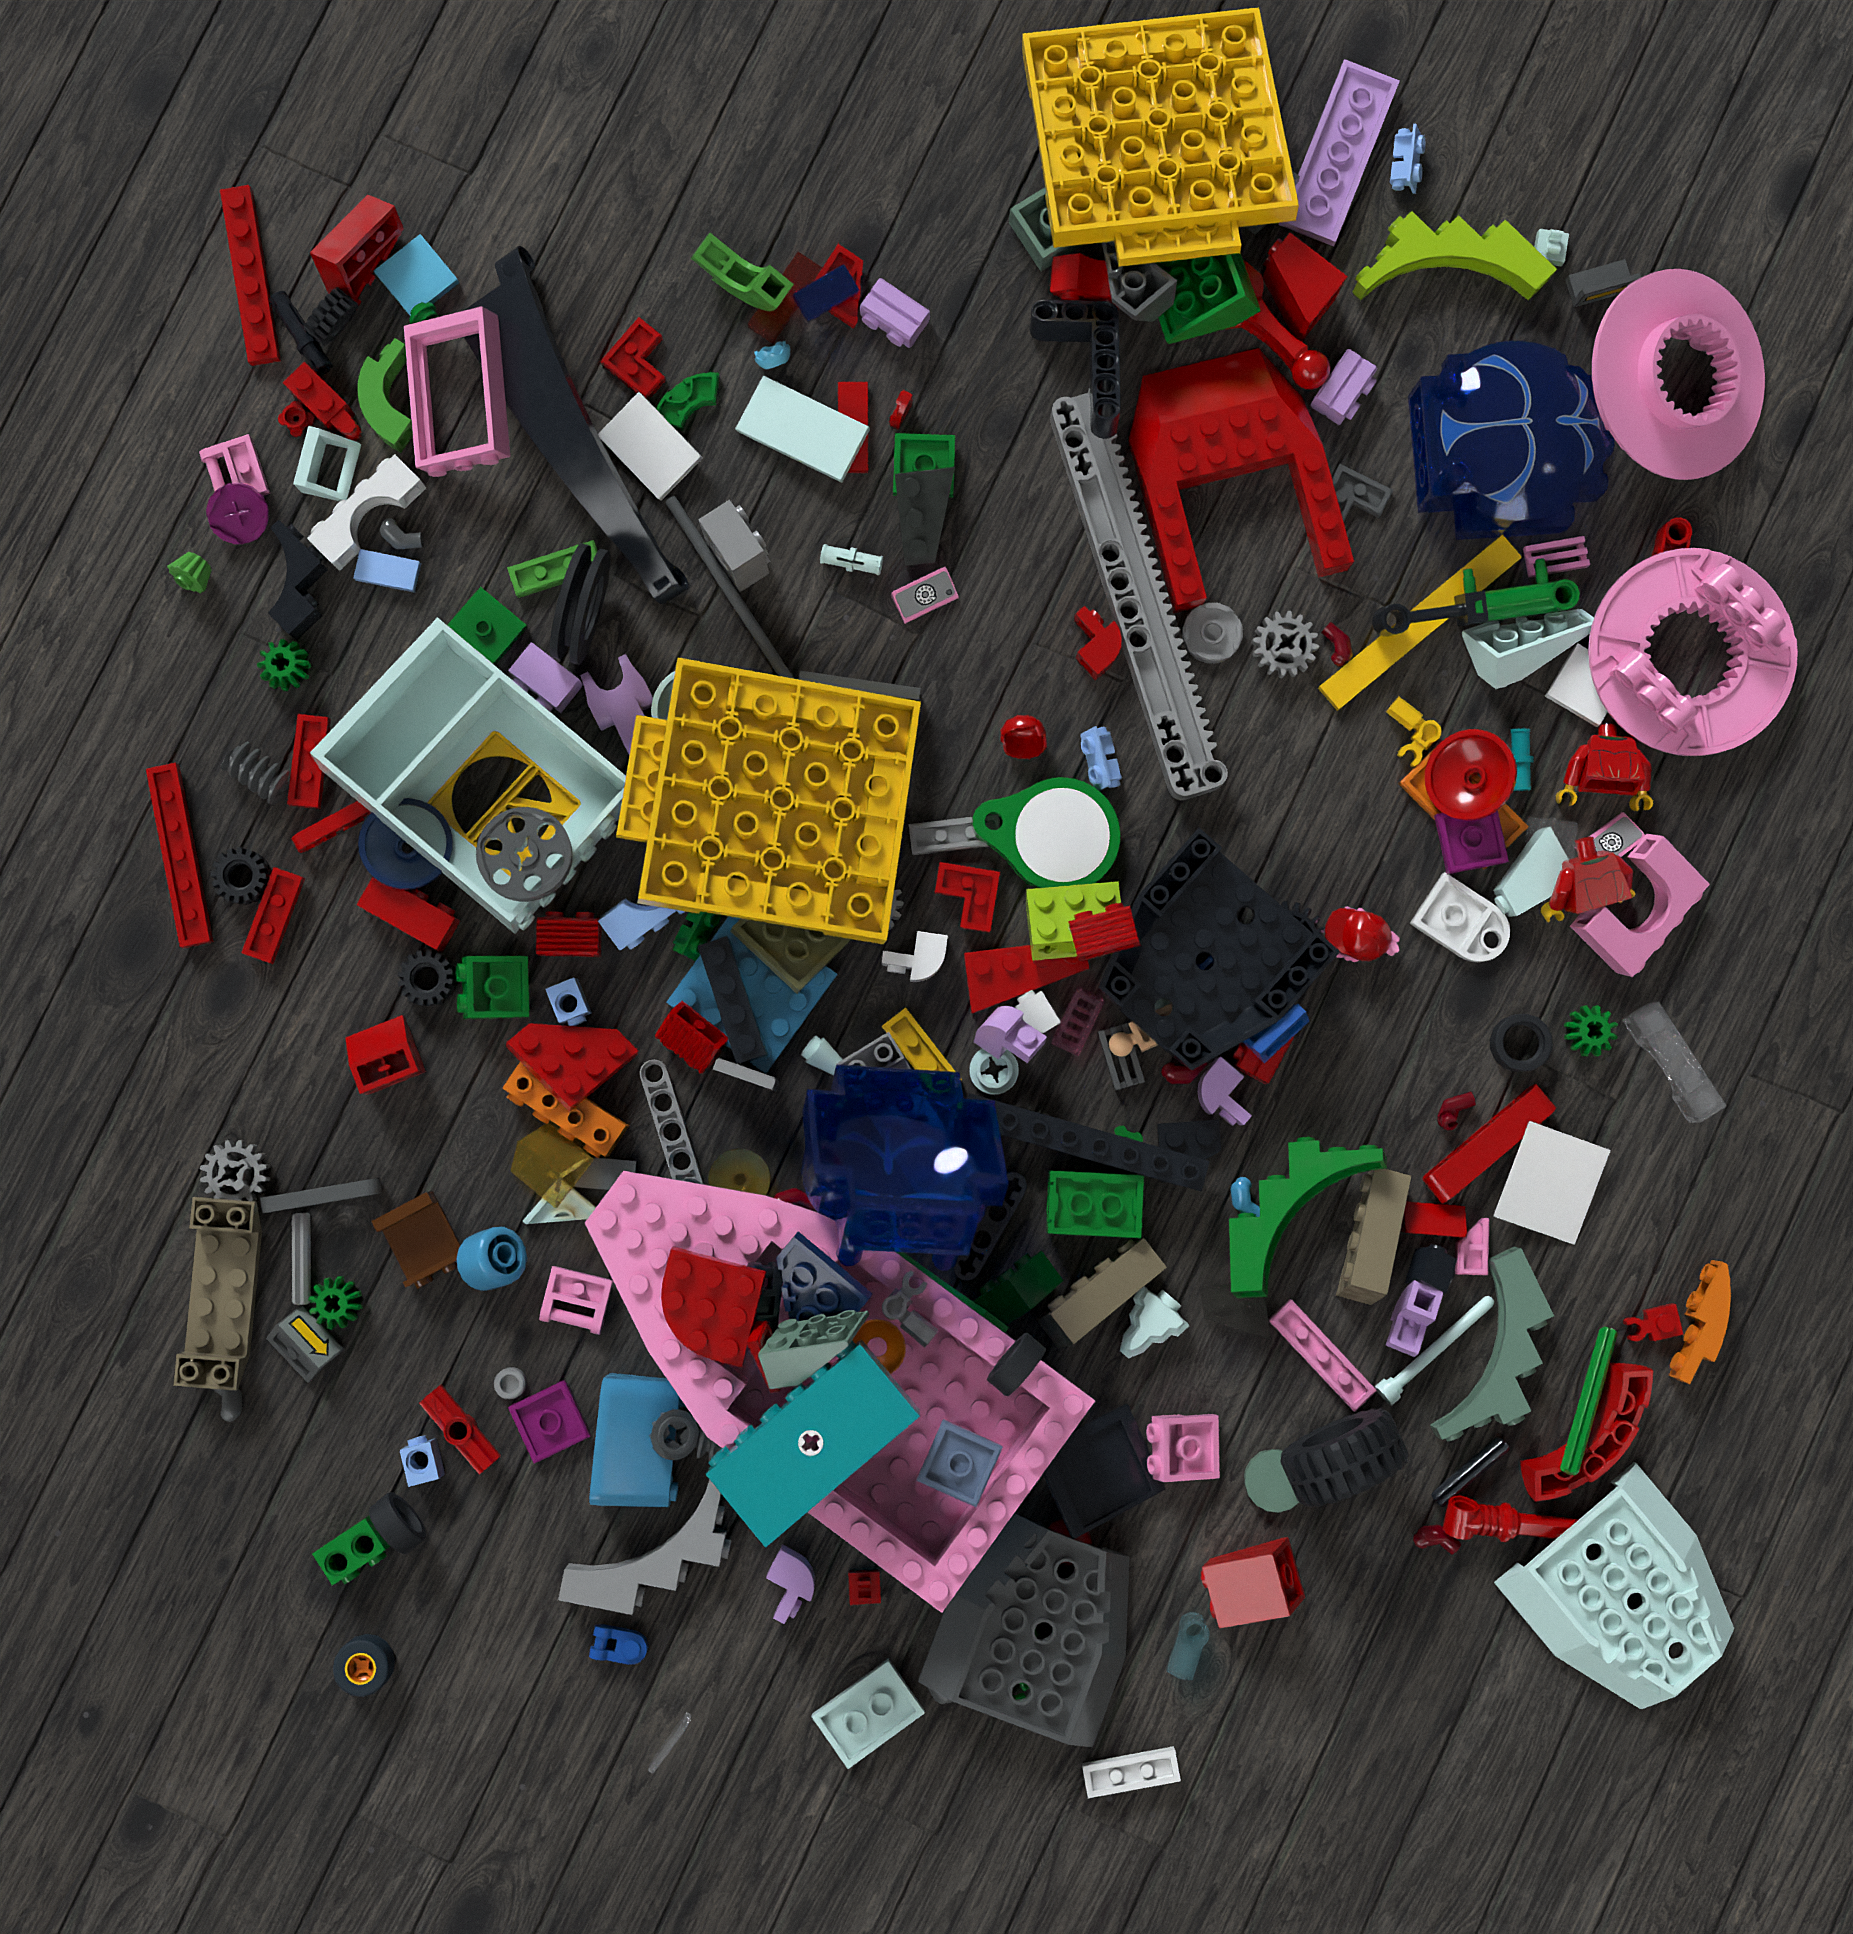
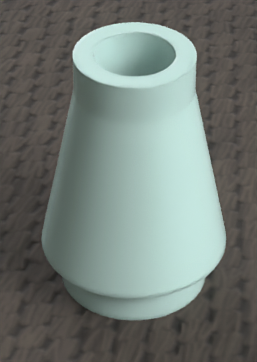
(821, 1055)

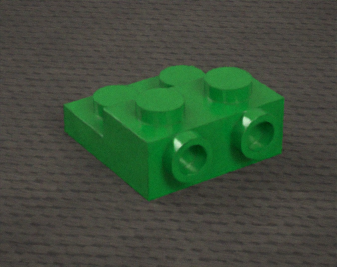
(493, 987)

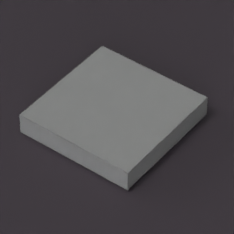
(746, 1074)

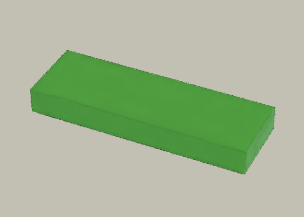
(543, 571)

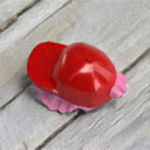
(1360, 935)

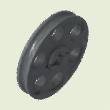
(516, 842)

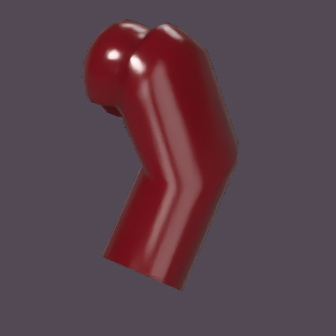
(795, 1197)
(1435, 1535)

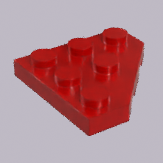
(571, 1058)

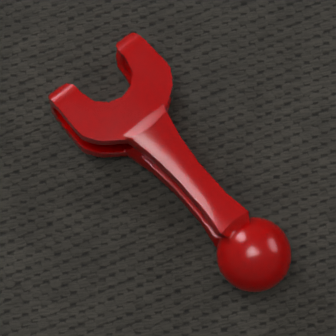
(1308, 367)

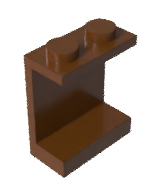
(420, 1239)

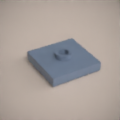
(959, 1463)

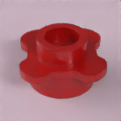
(294, 410)

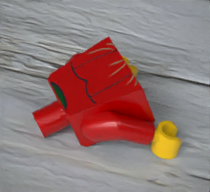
(1609, 766)
(1589, 881)

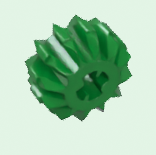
(291, 673)
(1580, 1030)
(346, 1302)

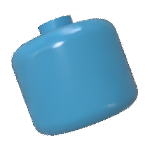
(491, 1258)

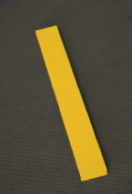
(1388, 650)

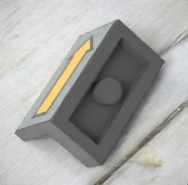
(1599, 282)
(304, 1343)

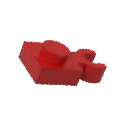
(1658, 1322)

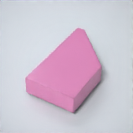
(1473, 1250)

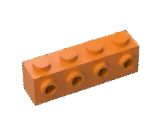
(586, 1121)

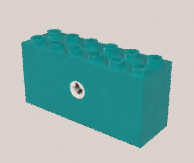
(777, 1475)

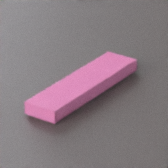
(1322, 1355)

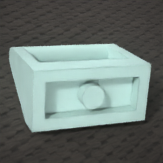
(311, 461)

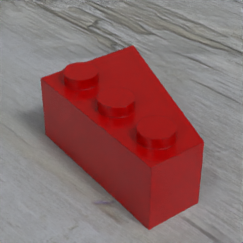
(357, 245)

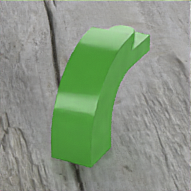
(751, 284)
(374, 396)

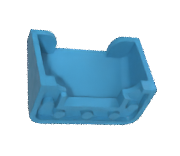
(624, 1463)

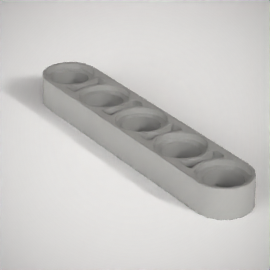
(673, 1115)

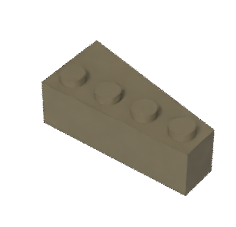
(1374, 1236)
(1101, 1293)

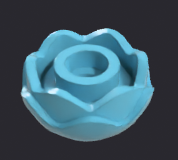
(773, 356)

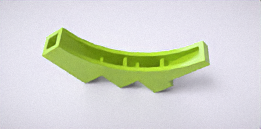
(1497, 253)

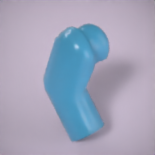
(1242, 1198)

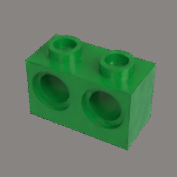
(350, 1546)

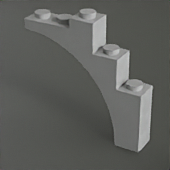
(618, 1584)

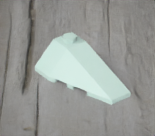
(1516, 650)

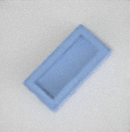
(387, 570)

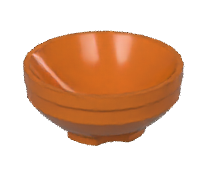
(892, 1336)

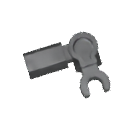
(913, 1323)

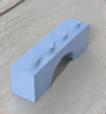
(628, 922)

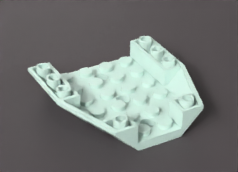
(1583, 1606)

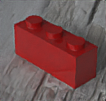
(410, 913)

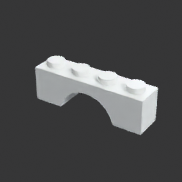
(389, 485)

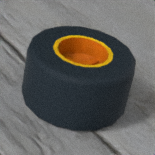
(354, 1674)

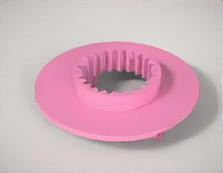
(1626, 370)
(1646, 700)

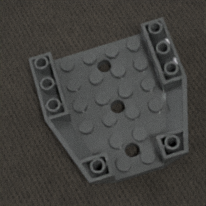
(991, 1643)

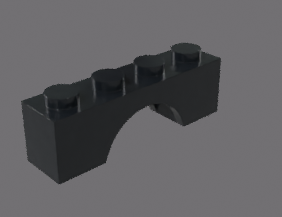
(732, 1000)

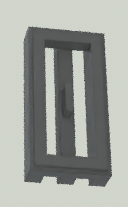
(1110, 1064)

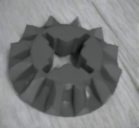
(686, 1436)

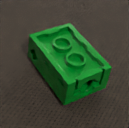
(1094, 1204)

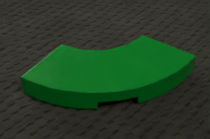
(688, 397)

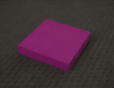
(1471, 843)
(549, 1421)

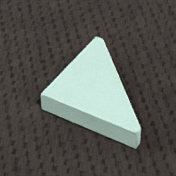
(571, 1208)

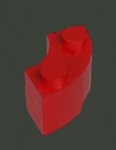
(1080, 278)

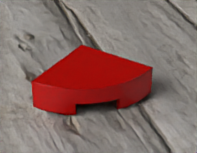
(904, 403)

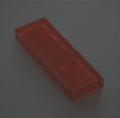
(771, 323)

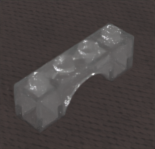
(1688, 1081)

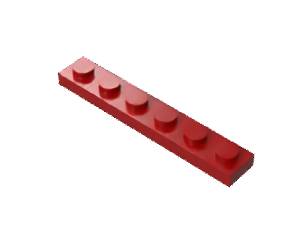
(250, 275)
(179, 855)

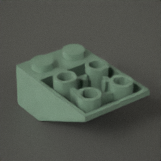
(805, 1346)

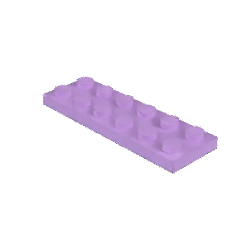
(1340, 150)

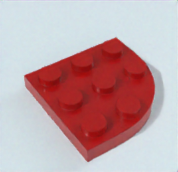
(711, 1304)

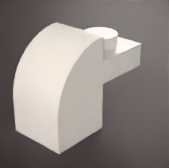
(925, 962)

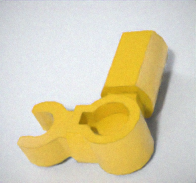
(1410, 718)

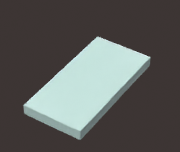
(802, 429)

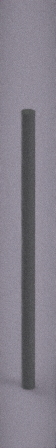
(728, 588)

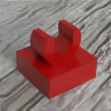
(864, 1587)

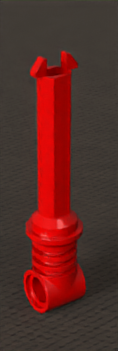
(1468, 1518)

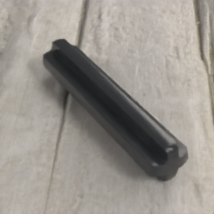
(1470, 1471)

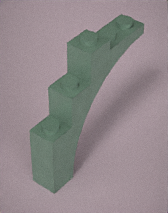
(1514, 1354)

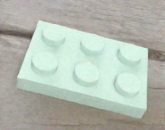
(868, 1713)

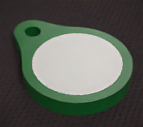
(1053, 832)

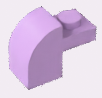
(1008, 1031)
(1214, 1089)
(1411, 1316)
(794, 1574)

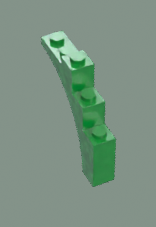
(1280, 1199)

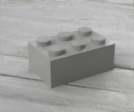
(734, 545)

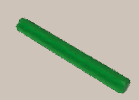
(1589, 1401)

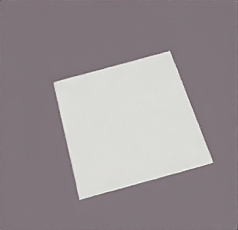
(1551, 1182)

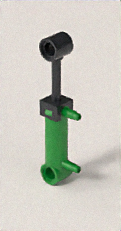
(1486, 606)

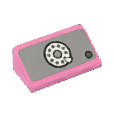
(924, 595)
(1618, 835)

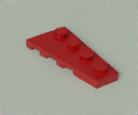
(1010, 972)

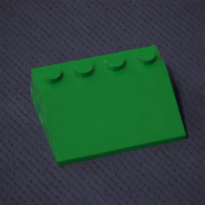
(1208, 296)

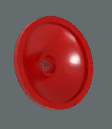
(1456, 763)

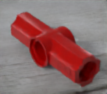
(474, 1445)

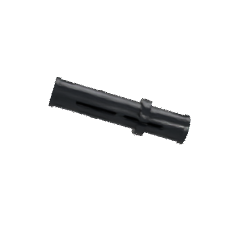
(306, 344)

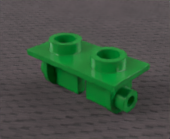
(690, 938)

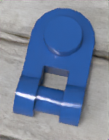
(629, 1649)

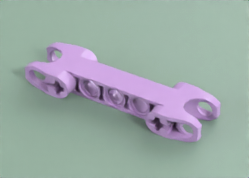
(621, 704)

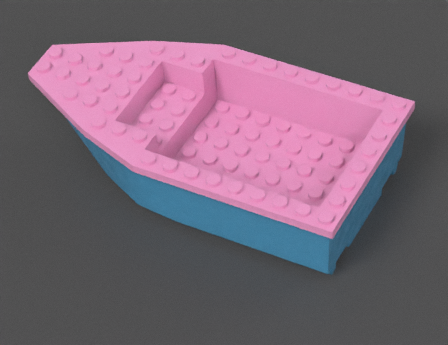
(881, 1508)

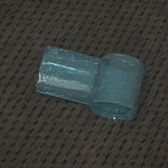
(1187, 1648)

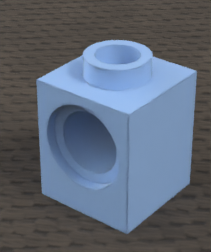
(557, 995)
(416, 1474)

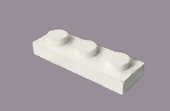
(1131, 1772)

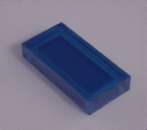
(825, 293)

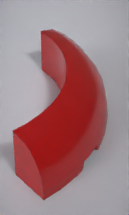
(1612, 1432)

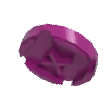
(237, 513)

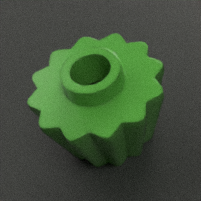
(191, 572)

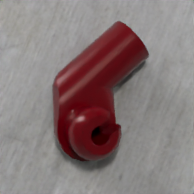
(1341, 642)
(1180, 1074)
(1451, 1107)

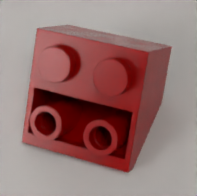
(383, 1056)

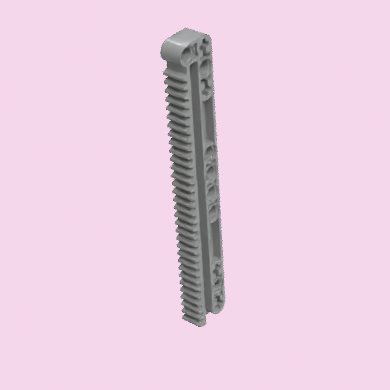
(1157, 667)

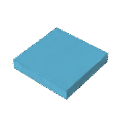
(416, 275)

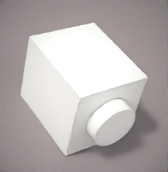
(1037, 1011)

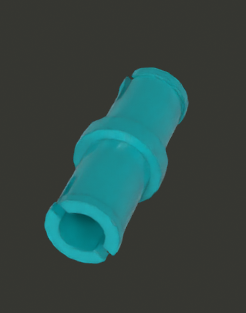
(1521, 750)

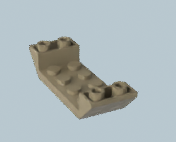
(221, 1294)

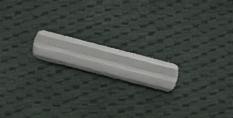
(301, 1258)

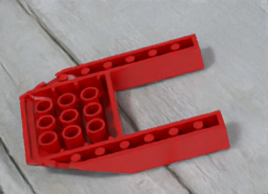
(1221, 424)

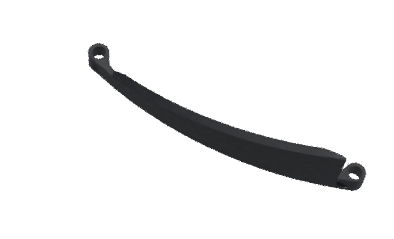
(557, 422)

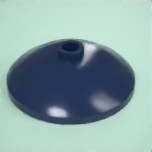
(384, 855)

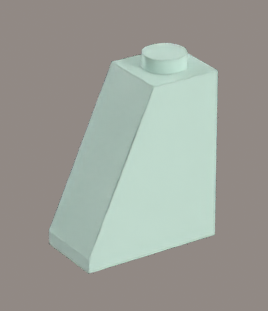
(1531, 874)

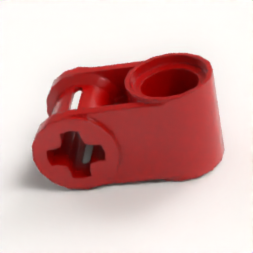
(1665, 543)

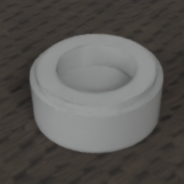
(510, 1383)

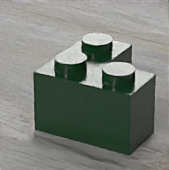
(1019, 1288)

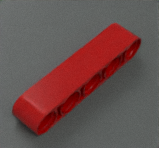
(1488, 1143)

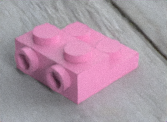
(1184, 1447)

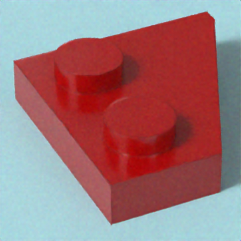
(847, 310)

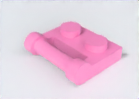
(241, 463)
(579, 1290)

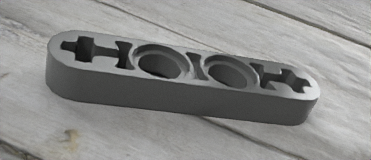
(321, 1195)

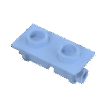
(1409, 171)
(1095, 745)

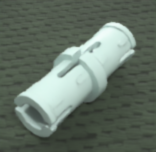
(851, 559)

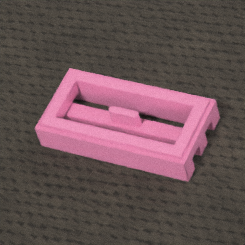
(1581, 552)

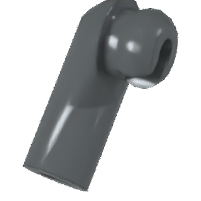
(397, 538)
(230, 1404)

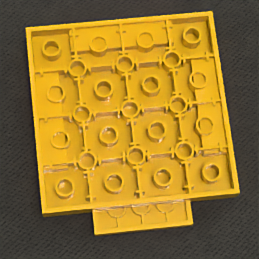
(1159, 134)
(771, 800)

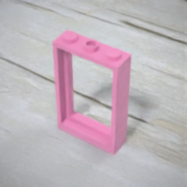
(443, 329)

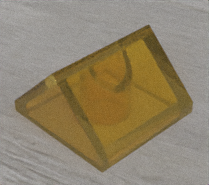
(549, 1163)

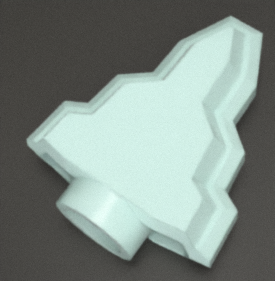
(1152, 1321)

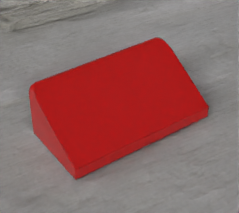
(1434, 1219)

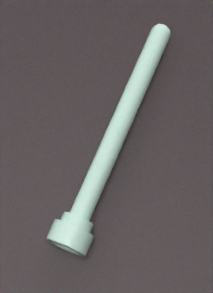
(1392, 1387)

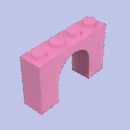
(1675, 888)

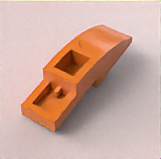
(1711, 1310)

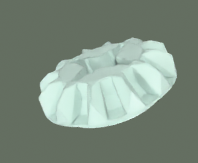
(986, 1082)

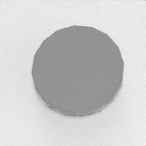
(1212, 633)

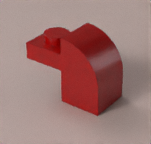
(1104, 646)

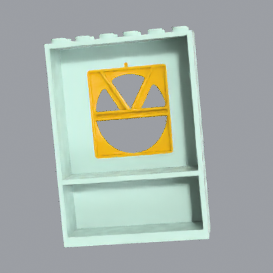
(436, 718)

